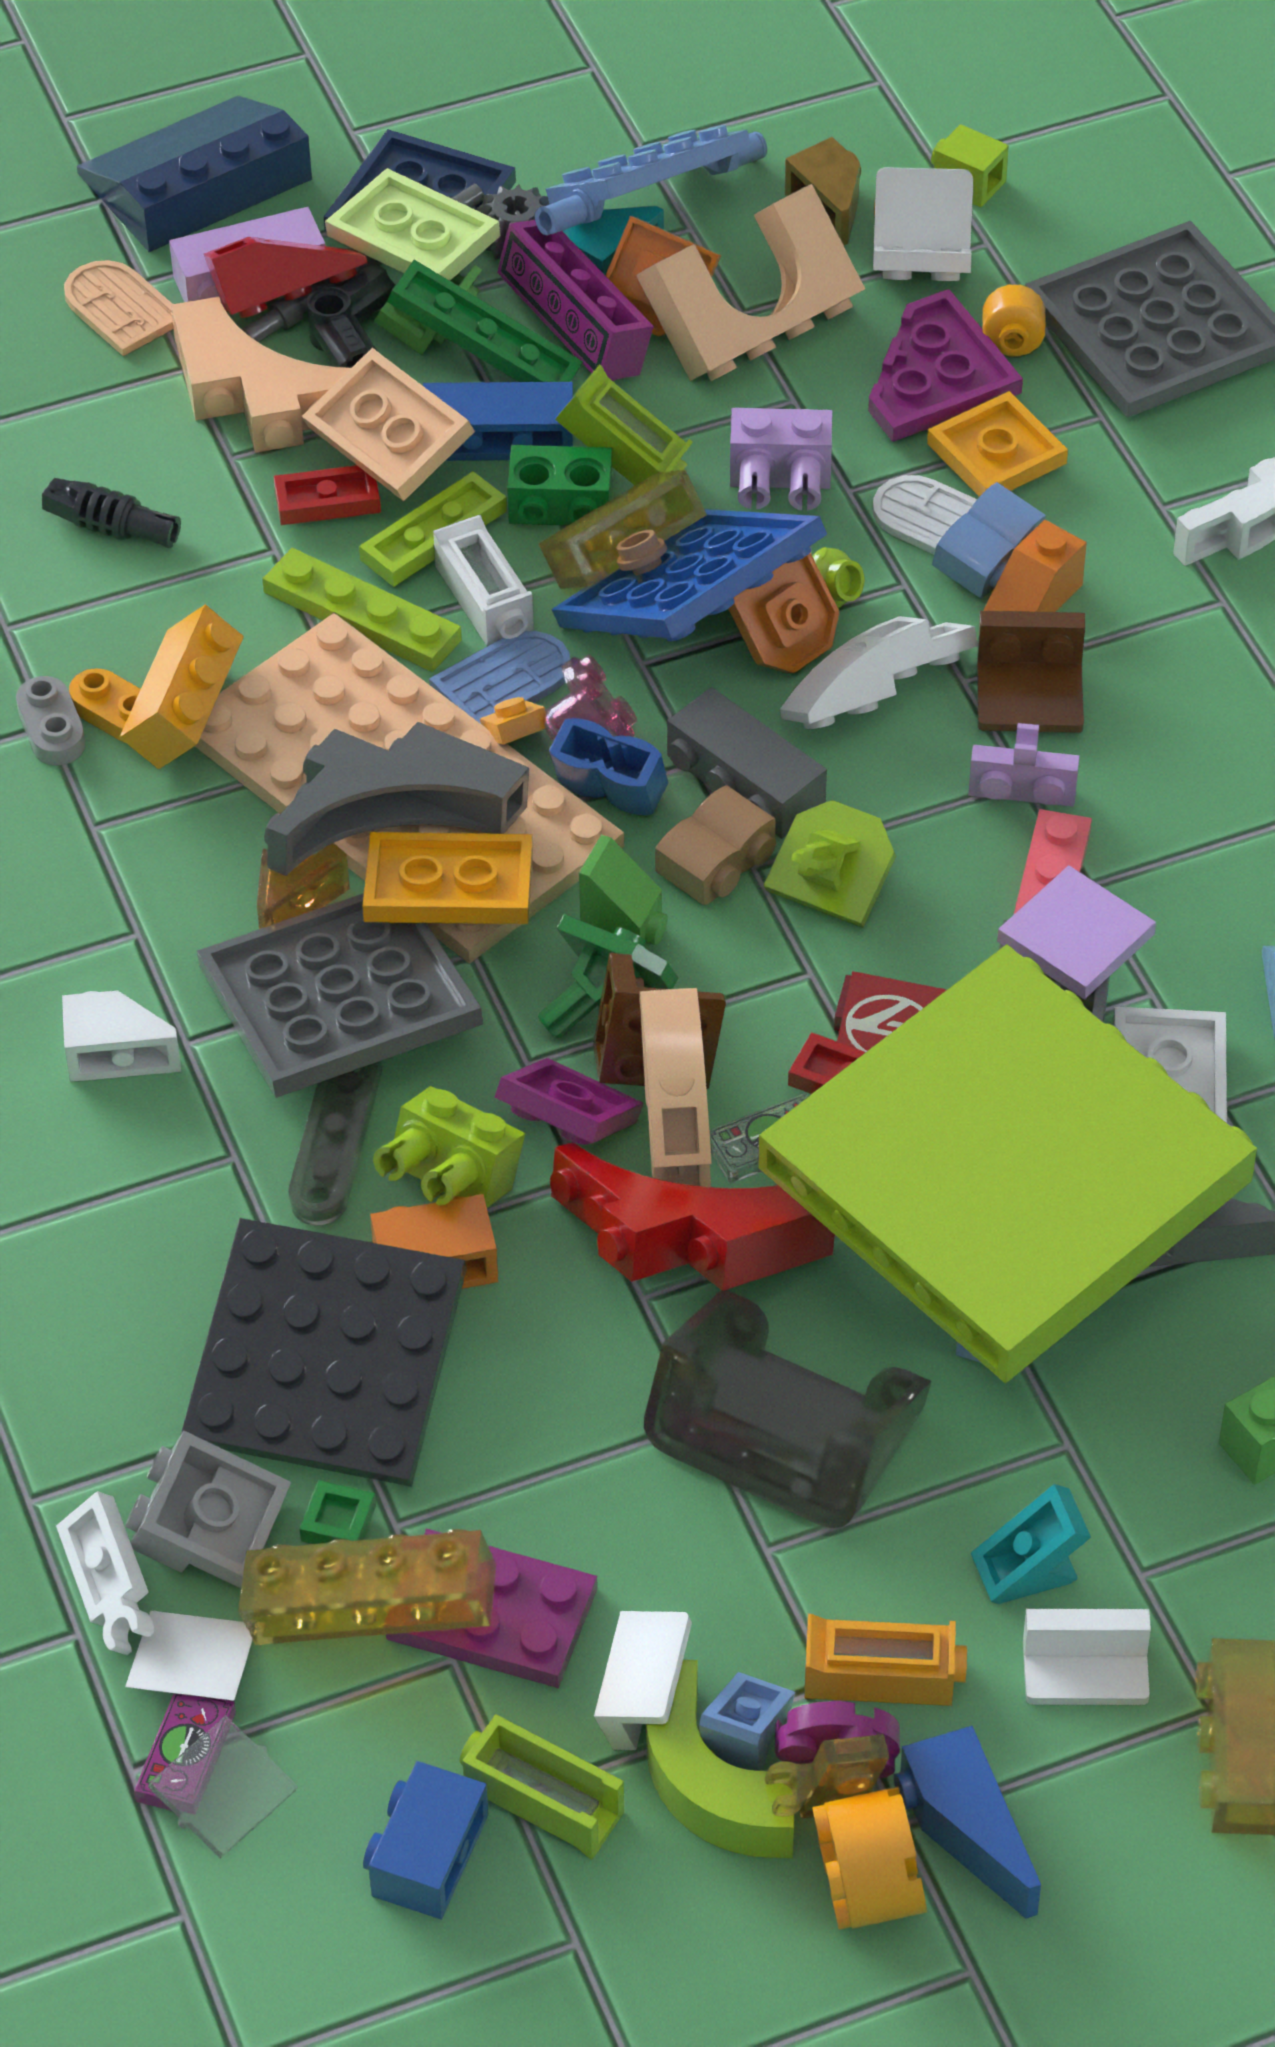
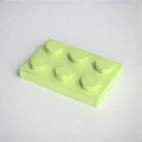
(407, 221)

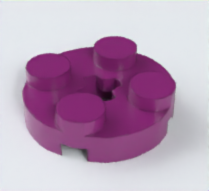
(831, 1720)

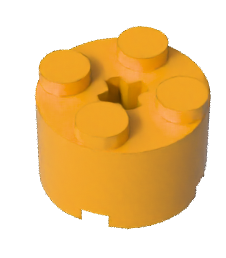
(869, 1858)

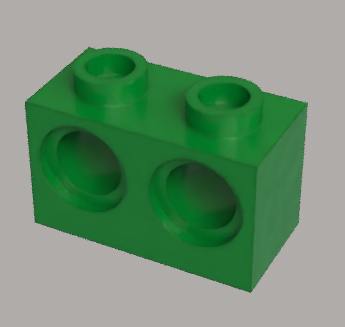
(557, 483)

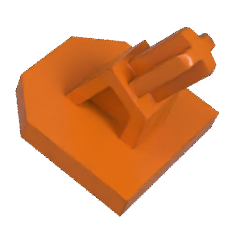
(640, 249)
(787, 617)

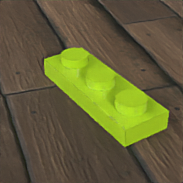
(410, 540)

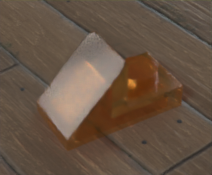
(304, 889)

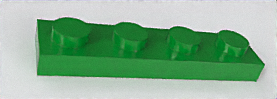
(480, 328)

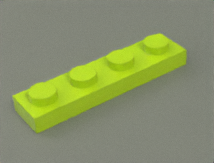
(375, 613)

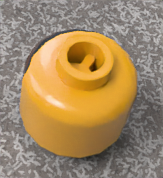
(1014, 316)

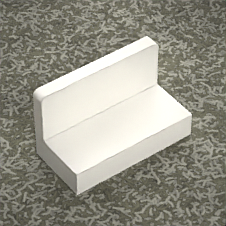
(1086, 1656)
(641, 1674)

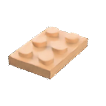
(388, 424)

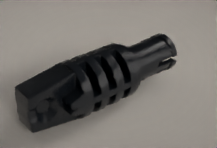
(109, 512)

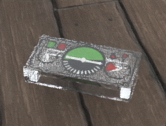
(737, 1142)

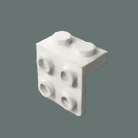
(923, 222)

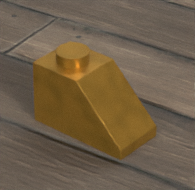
(834, 177)

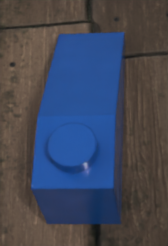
(967, 1815)

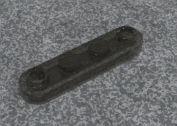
(332, 1145)

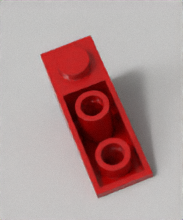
(265, 269)

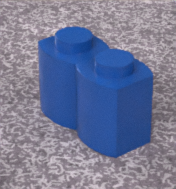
(608, 766)

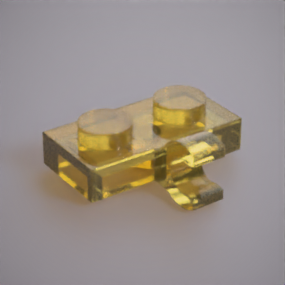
(837, 1772)

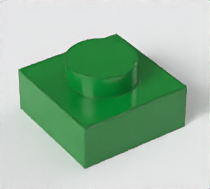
(337, 1514)

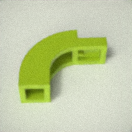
(706, 1793)

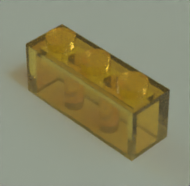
(587, 547)
(1238, 1735)

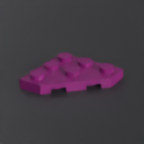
(937, 368)

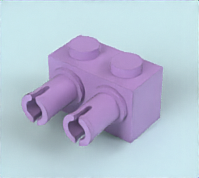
(780, 452)

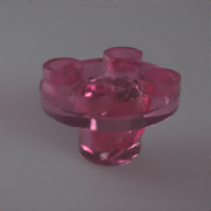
(589, 701)

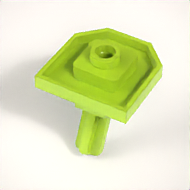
(833, 862)

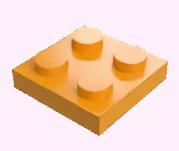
(997, 444)

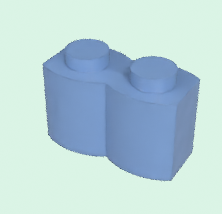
(984, 539)

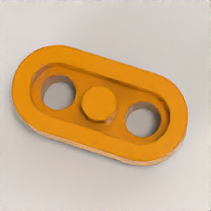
(103, 699)

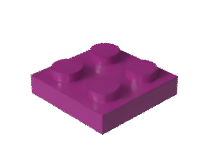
(568, 1100)

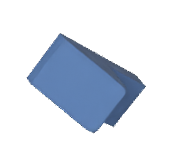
(743, 1720)

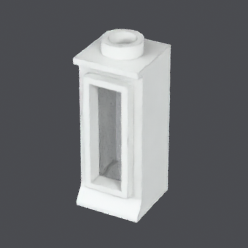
(483, 580)

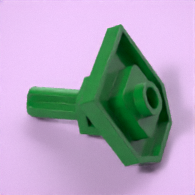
(593, 949)

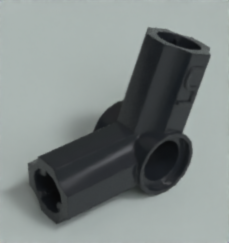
(339, 311)

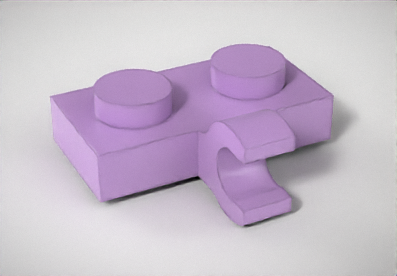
(1024, 772)

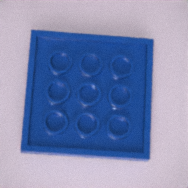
(696, 576)

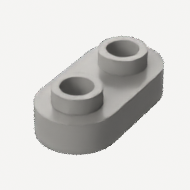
(50, 720)

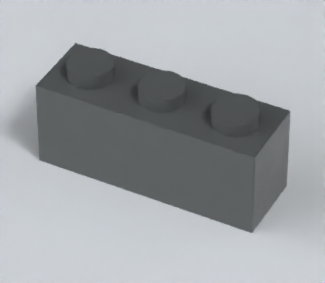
(736, 750)

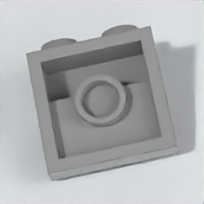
(205, 1509)

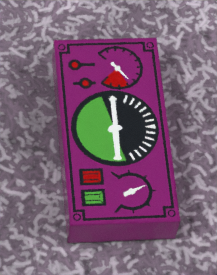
(183, 1724)

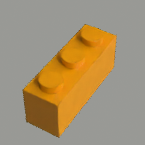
(181, 687)

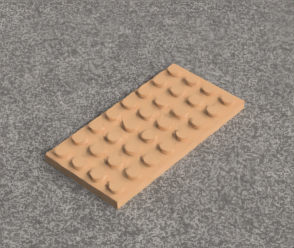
(352, 685)

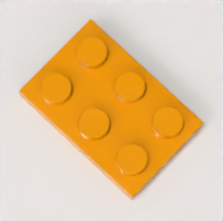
(448, 878)

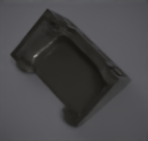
(771, 1422)

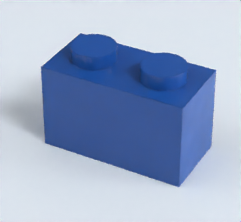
(426, 1839)

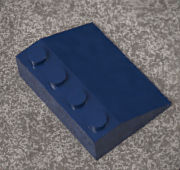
(200, 169)

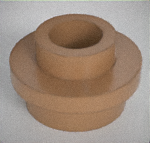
(640, 552)

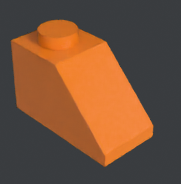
(1040, 572)

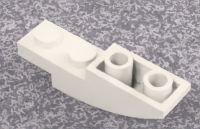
(1237, 522)
(869, 663)

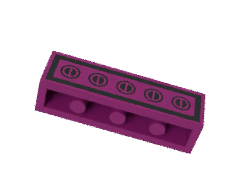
(575, 300)

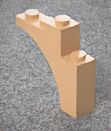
(237, 374)

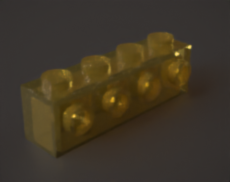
(368, 1587)

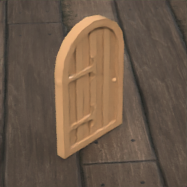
(118, 304)

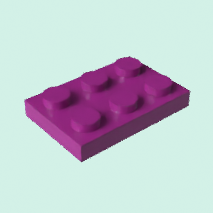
(533, 1621)

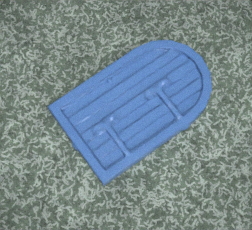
(504, 670)

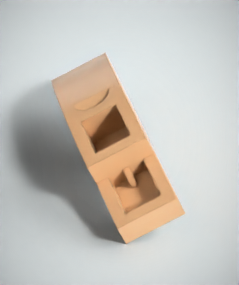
(676, 1086)

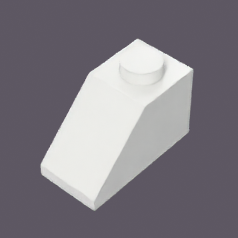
(115, 1038)

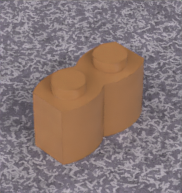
(716, 845)

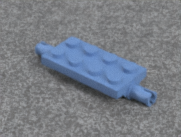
(584, 193)

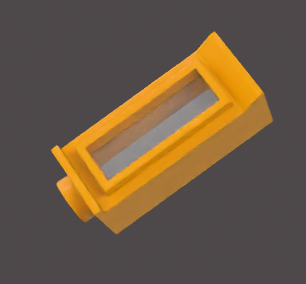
(883, 1661)

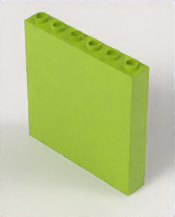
(1007, 1160)

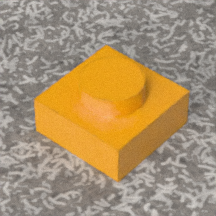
(514, 720)

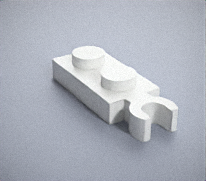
(106, 1570)

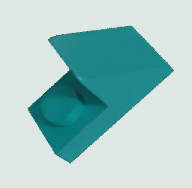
(1033, 1548)

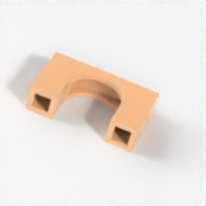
(711, 332)

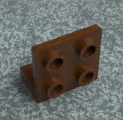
(1030, 670)
(619, 1028)

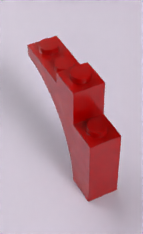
(664, 1224)

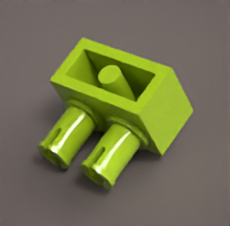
(451, 1149)

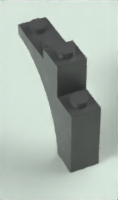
(416, 782)

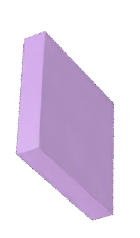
(1077, 931)

